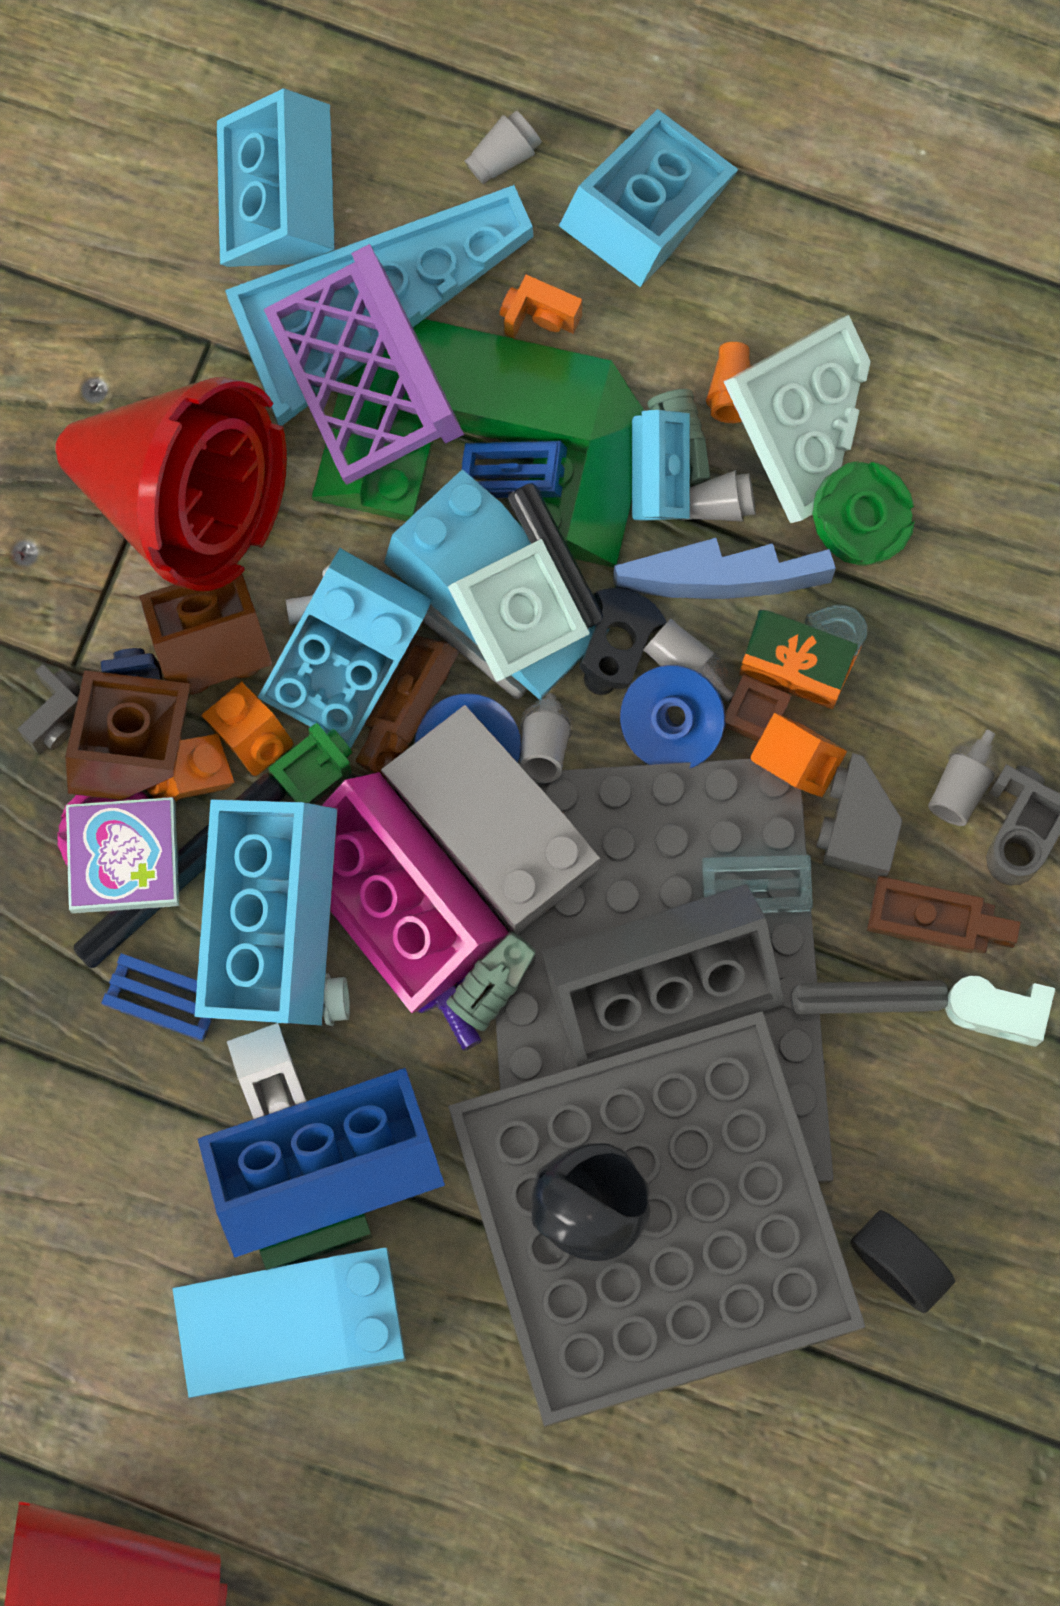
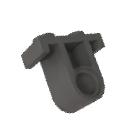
(1030, 823)

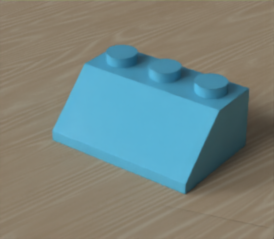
(275, 181)

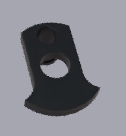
(635, 615)

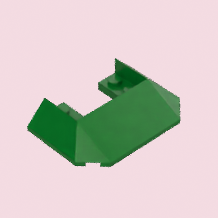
(511, 395)

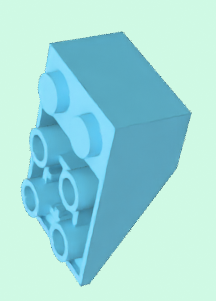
(345, 647)

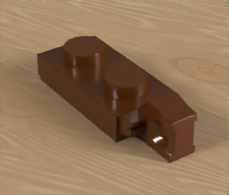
(405, 701)
(938, 917)

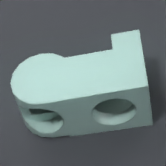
(1000, 1013)

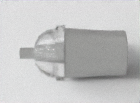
(678, 647)
(545, 738)
(965, 779)

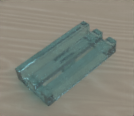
(761, 863)

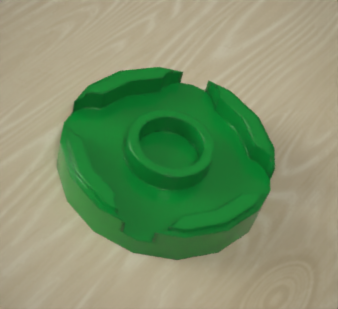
(863, 513)

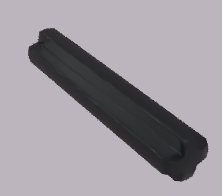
(538, 525)

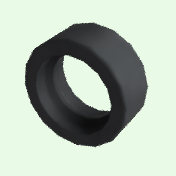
(902, 1261)

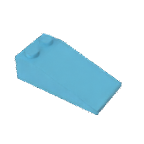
(456, 536)
(289, 1323)

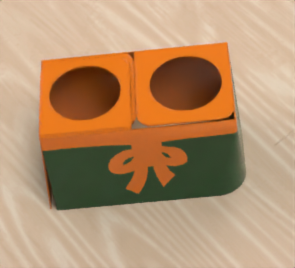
(798, 658)

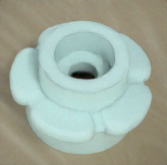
(336, 1000)

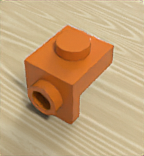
(248, 728)
(198, 770)

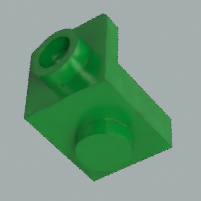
(313, 766)

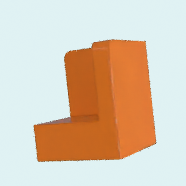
(798, 755)

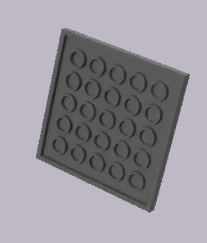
(735, 1233)

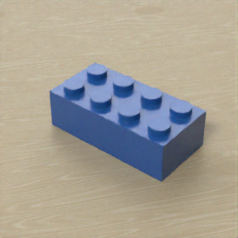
(319, 1162)

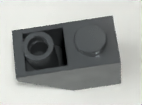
(864, 824)

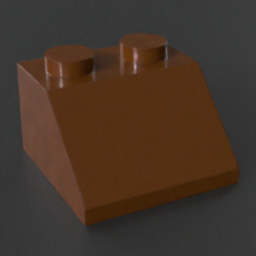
(205, 634)

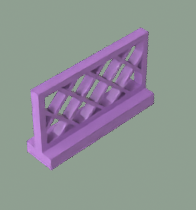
(406, 358)

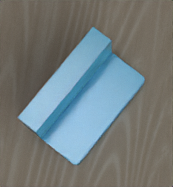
(661, 465)

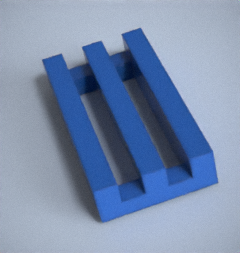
(508, 450)
(119, 981)

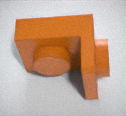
(546, 304)

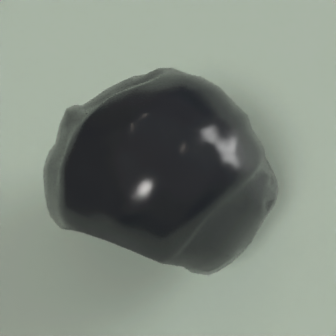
(591, 1202)

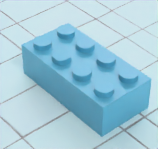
(266, 911)

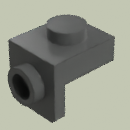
(54, 719)

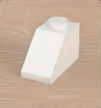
(266, 1071)

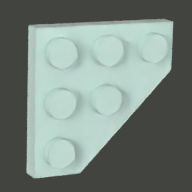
(803, 410)

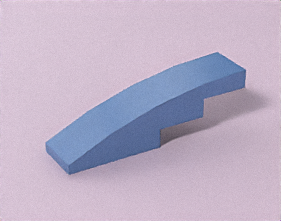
(705, 574)

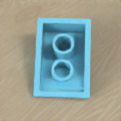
(646, 197)

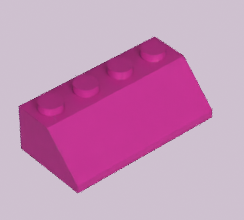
(404, 895)

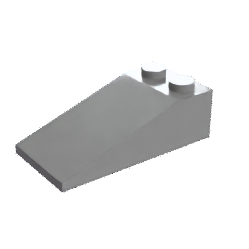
(492, 819)

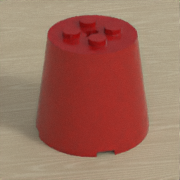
(94, 1563)

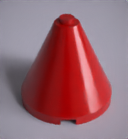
(184, 476)

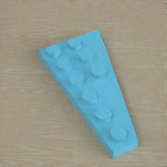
(424, 262)

